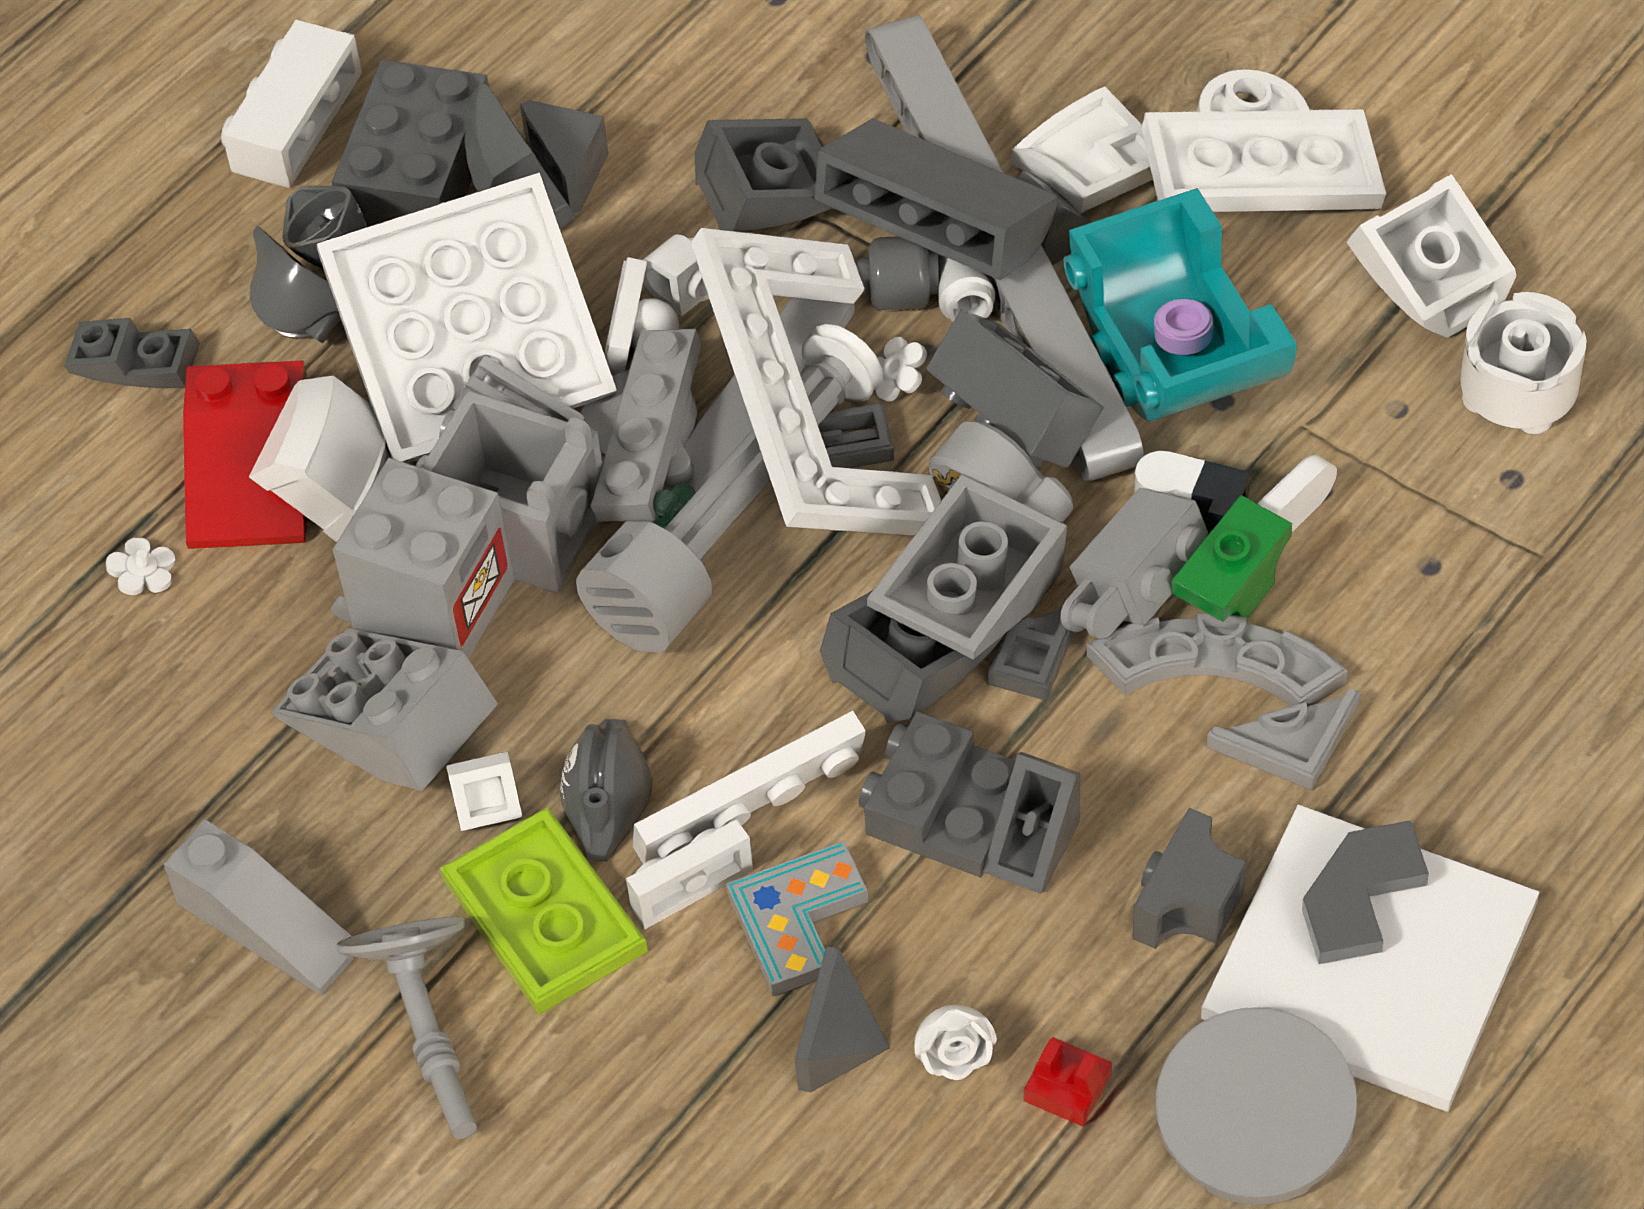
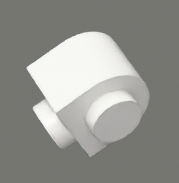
(675, 275)

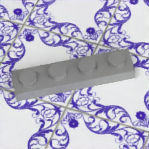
(646, 425)

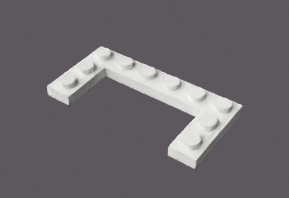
(740, 278)

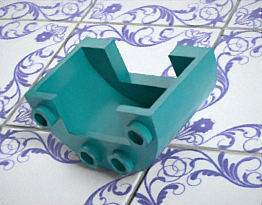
(1161, 255)

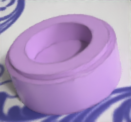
(1183, 326)

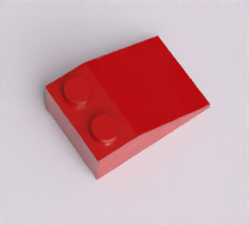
(224, 431)

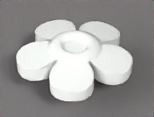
(899, 368)
(141, 567)

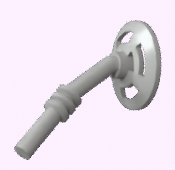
(404, 951)

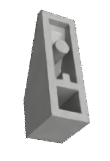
(256, 906)

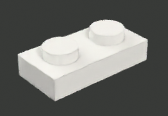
(690, 873)

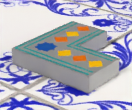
(784, 901)

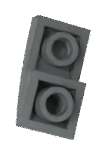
(123, 356)

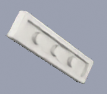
(771, 779)

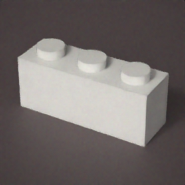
(291, 103)

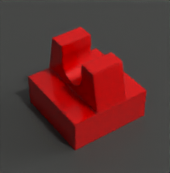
(1067, 1081)

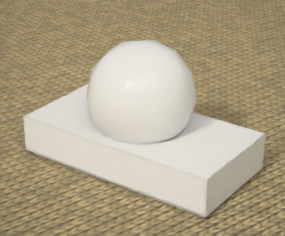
(634, 316)

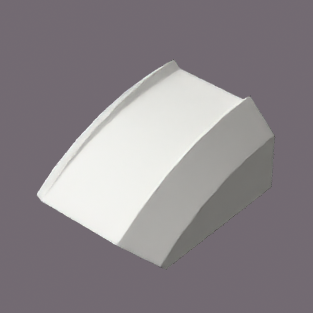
(1435, 258)
(323, 453)

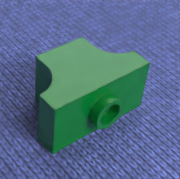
(1234, 562)

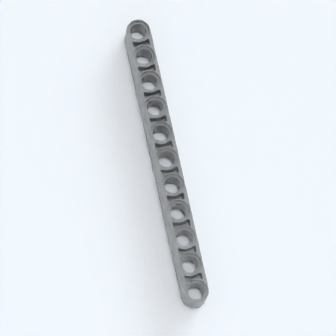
(1032, 297)

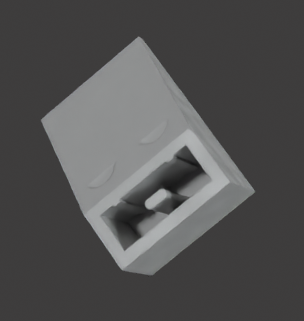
(388, 705)

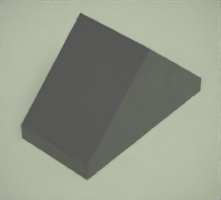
(568, 146)
(1034, 822)

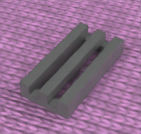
(861, 446)

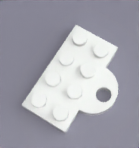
(1263, 151)

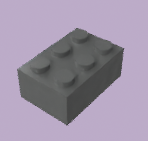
(409, 141)

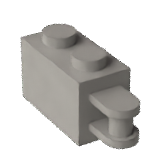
(1132, 563)

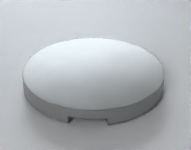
(1256, 1105)

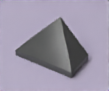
(837, 1027)

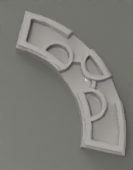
(1229, 649)

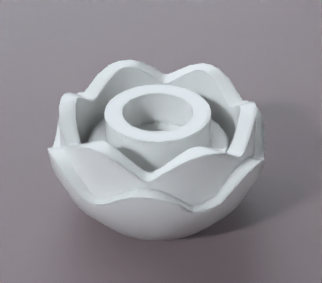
(954, 1041)

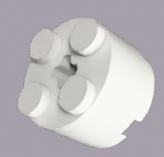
(1522, 361)

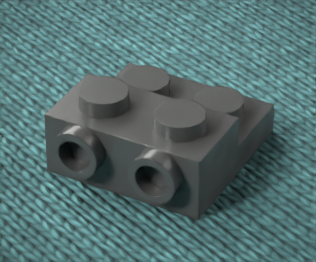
(937, 794)

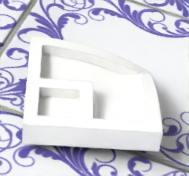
(1087, 151)

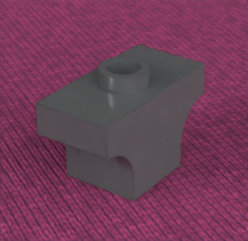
(1188, 886)

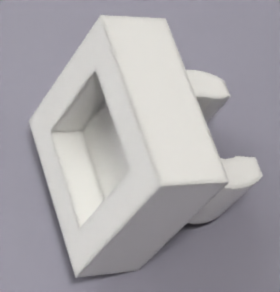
(484, 791)

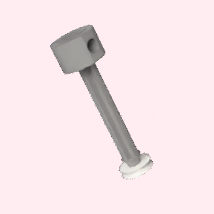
(651, 577)

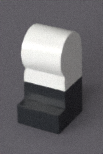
(1207, 483)

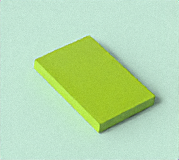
(543, 910)

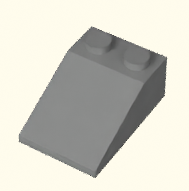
(972, 568)

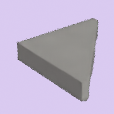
(1290, 740)

